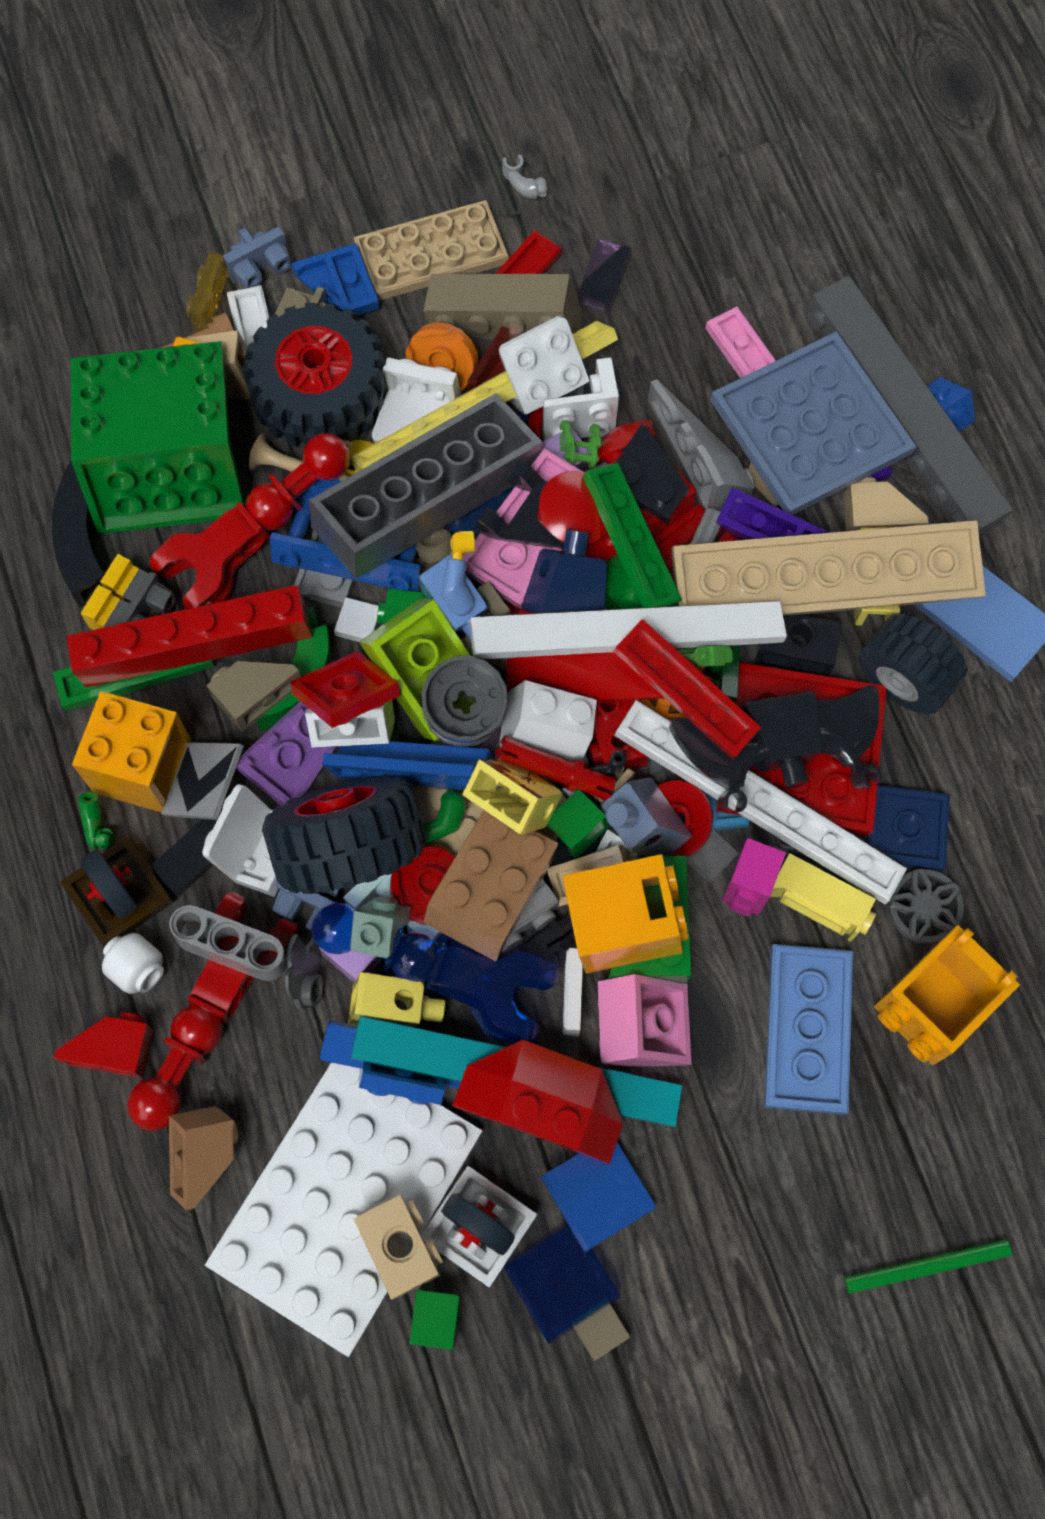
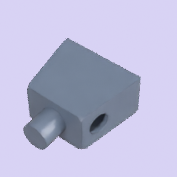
(640, 814)

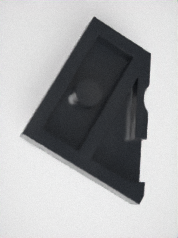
(652, 476)

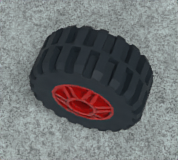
(316, 373)
(344, 834)

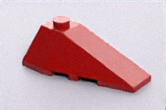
(588, 674)

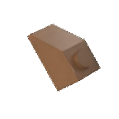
(199, 1152)

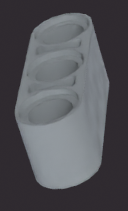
(214, 929)

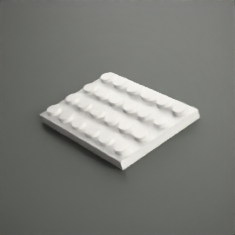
(341, 1157)

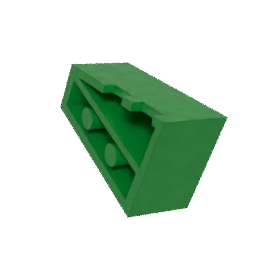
(674, 967)

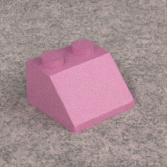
(644, 1022)

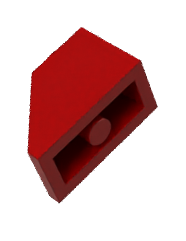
(111, 1046)

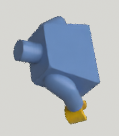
(452, 588)

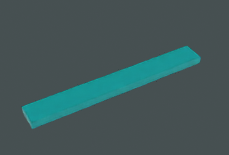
(449, 1055)

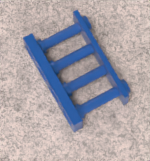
(317, 557)

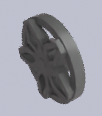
(926, 906)

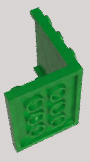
(153, 437)

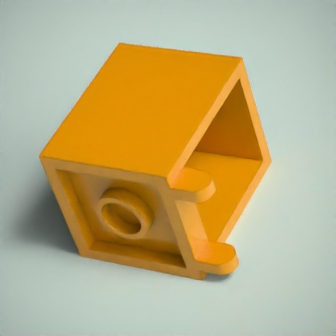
(131, 751)
(613, 915)
(946, 996)

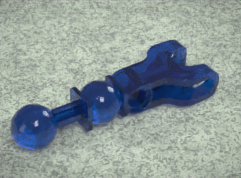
(452, 972)

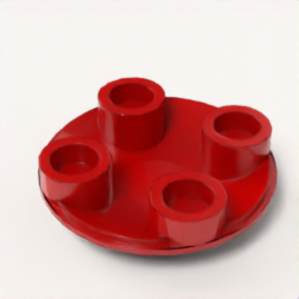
(615, 440)
(569, 505)

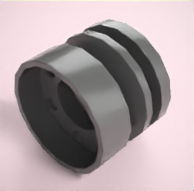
(475, 681)

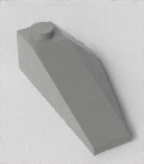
(703, 457)

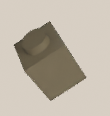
(251, 689)

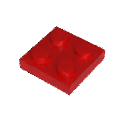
(345, 689)

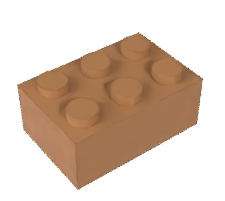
(489, 885)

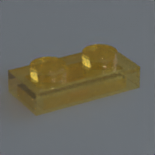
(210, 286)

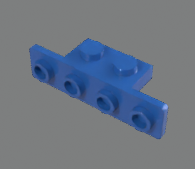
(381, 1079)

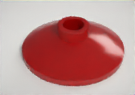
(697, 809)

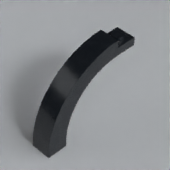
(75, 539)

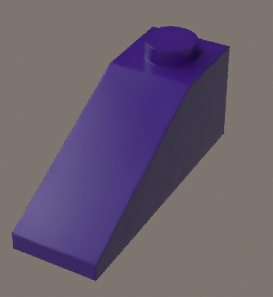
(755, 519)

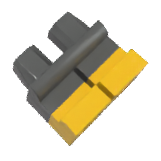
(126, 596)

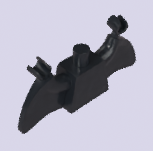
(790, 736)

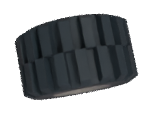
(913, 663)

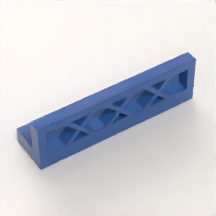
(416, 763)

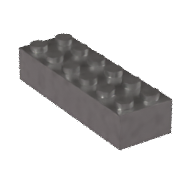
(422, 485)

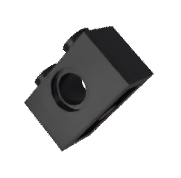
(815, 657)

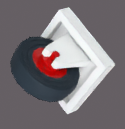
(478, 1226)

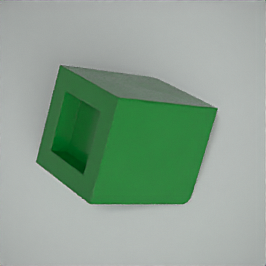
(578, 823)
(434, 1320)

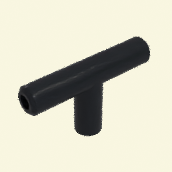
(614, 767)

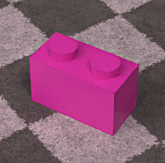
(753, 878)

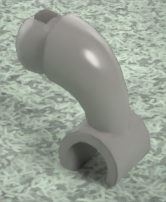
(527, 187)

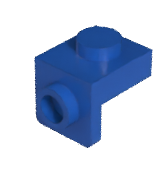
(955, 401)

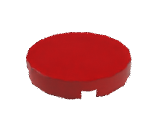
(418, 881)

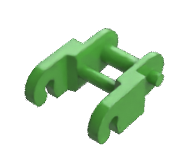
(568, 445)
(708, 655)

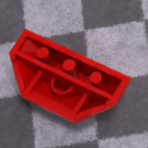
(544, 1098)

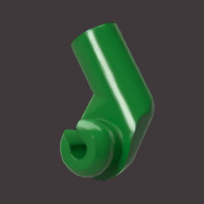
(449, 817)
(92, 822)

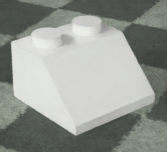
(549, 720)

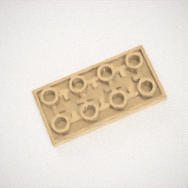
(445, 243)

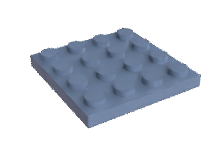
(812, 423)

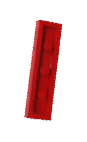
(687, 689)

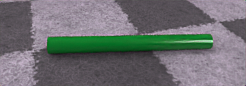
(927, 1266)

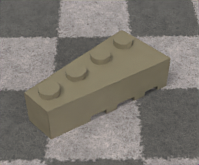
(489, 301)

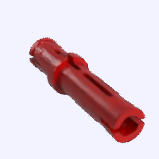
(569, 773)

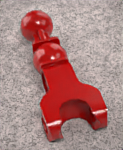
(244, 528)
(199, 1026)

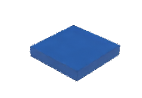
(598, 1196)

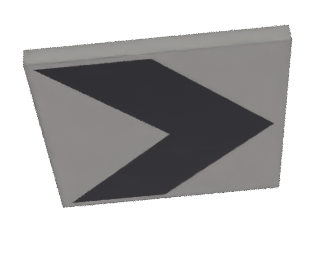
(202, 780)

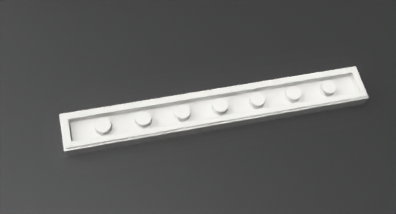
(603, 630)
(771, 810)

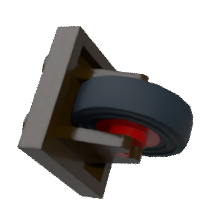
(115, 891)

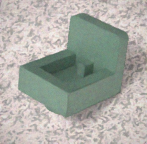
(376, 924)

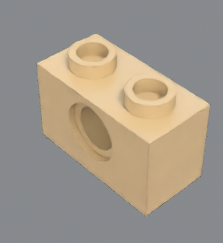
(377, 1230)

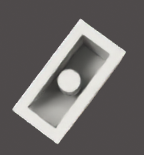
(366, 729)

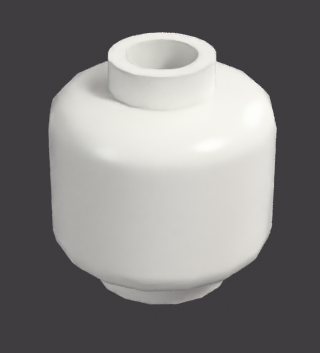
(132, 963)

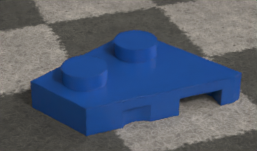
(342, 277)

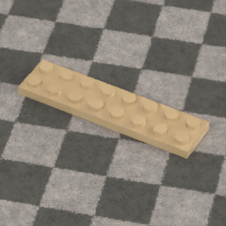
(836, 569)

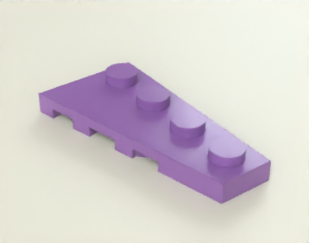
(283, 758)

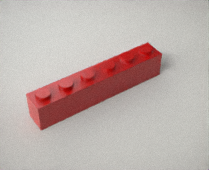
(189, 636)

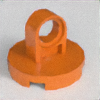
(444, 347)

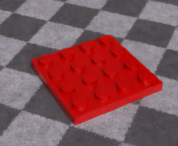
(829, 782)

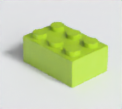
(409, 651)

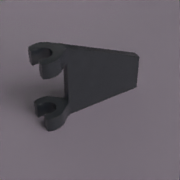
(524, 526)

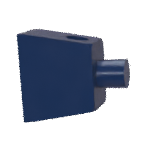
(567, 579)

